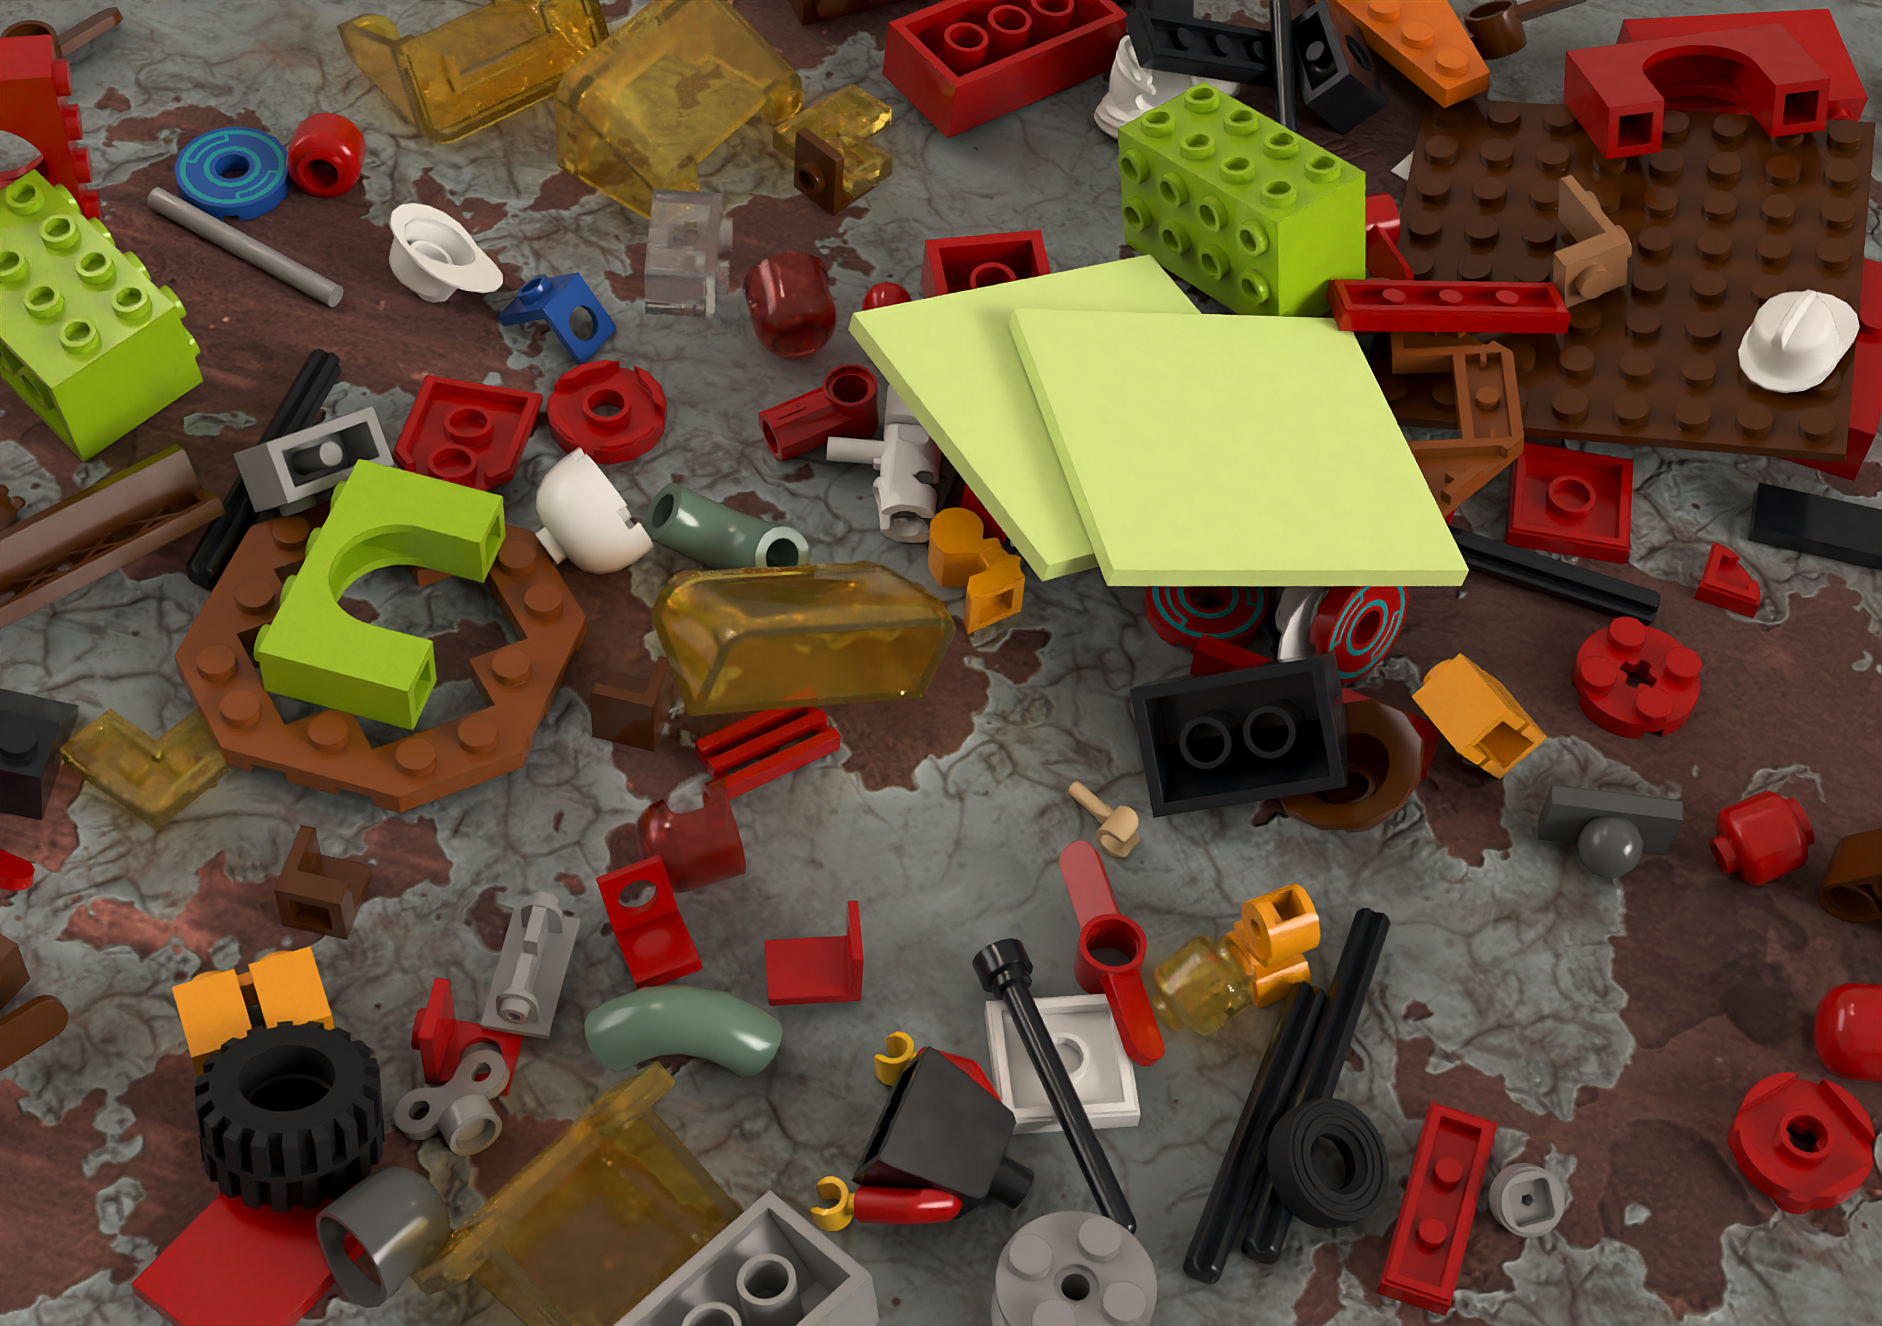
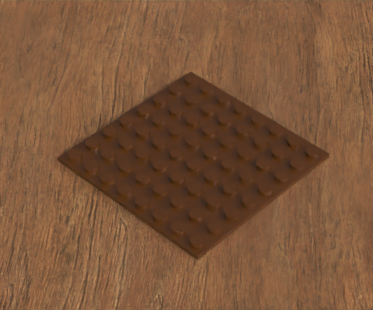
(1712, 238)

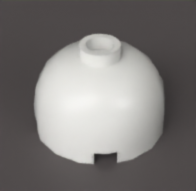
(587, 518)

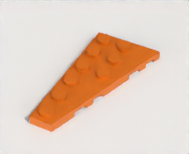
(1423, 44)

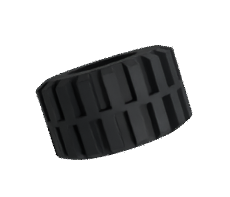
(290, 1115)

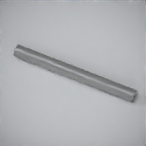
(245, 247)

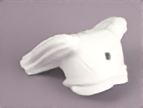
(1141, 89)

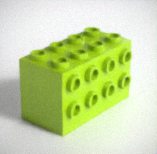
(1240, 204)
(83, 322)

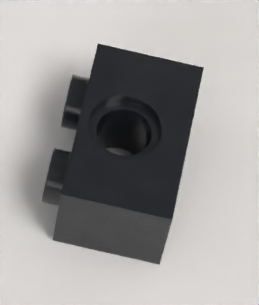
(1335, 67)

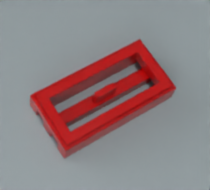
(761, 737)

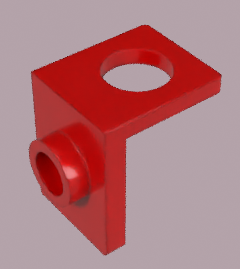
(652, 934)
(816, 967)
(445, 1039)

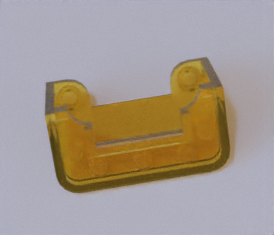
(476, 64)
(666, 97)

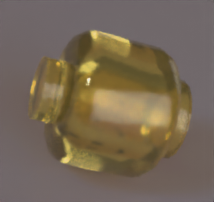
(1204, 984)

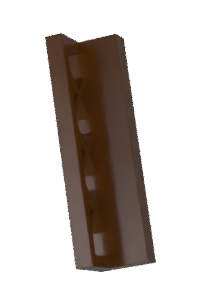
(100, 531)

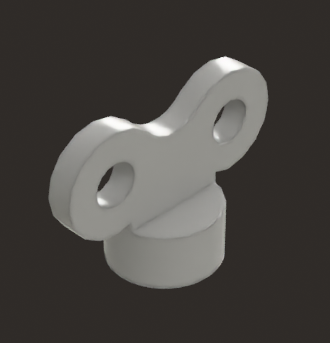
(459, 1107)

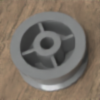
(1073, 1273)

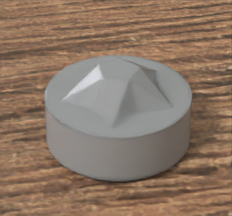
(1526, 1200)

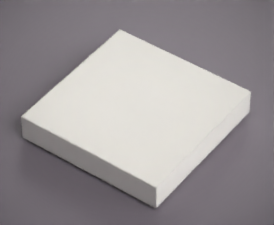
(1091, 1054)

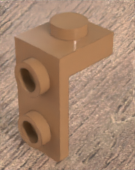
(1602, 249)

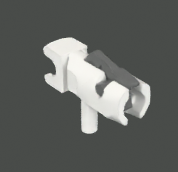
(912, 468)

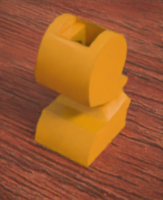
(964, 559)
(1274, 936)

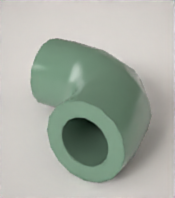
(719, 533)
(683, 1022)

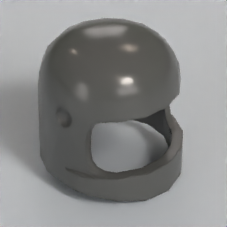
(397, 1223)

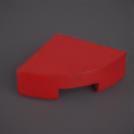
(1727, 583)

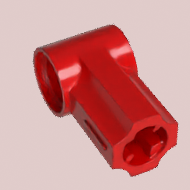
(840, 408)

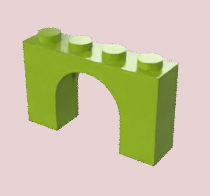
(374, 523)

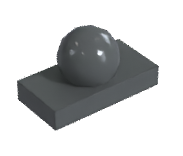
(1609, 826)

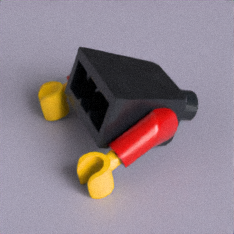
(932, 1146)

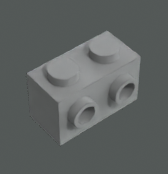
(310, 461)

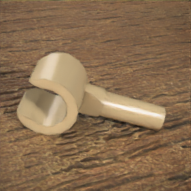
(1119, 826)

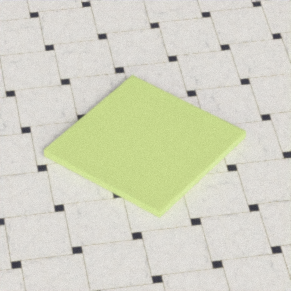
(972, 395)
(1232, 451)

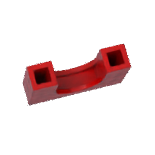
(1622, 87)
(37, 110)

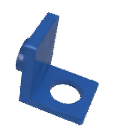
(554, 301)

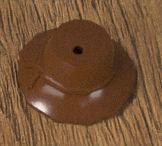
(1382, 772)

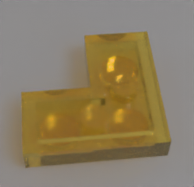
(846, 124)
(144, 774)

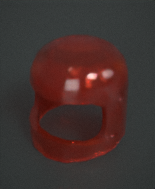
(790, 304)
(694, 845)

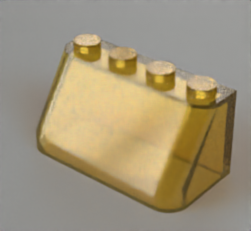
(799, 636)

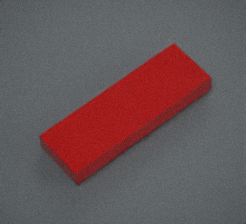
(1437, 1209)

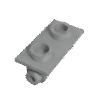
(531, 969)

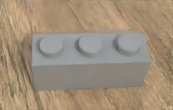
(763, 1272)

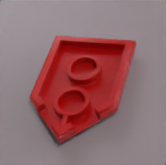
(466, 432)

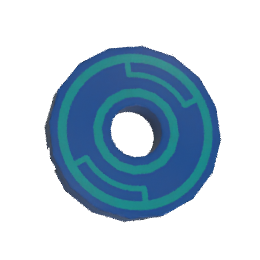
(233, 149)

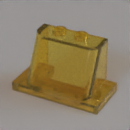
(590, 1216)

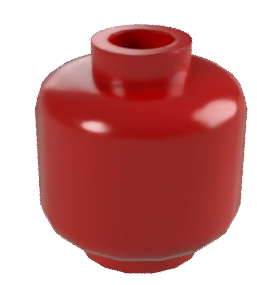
(326, 155)
(1762, 838)

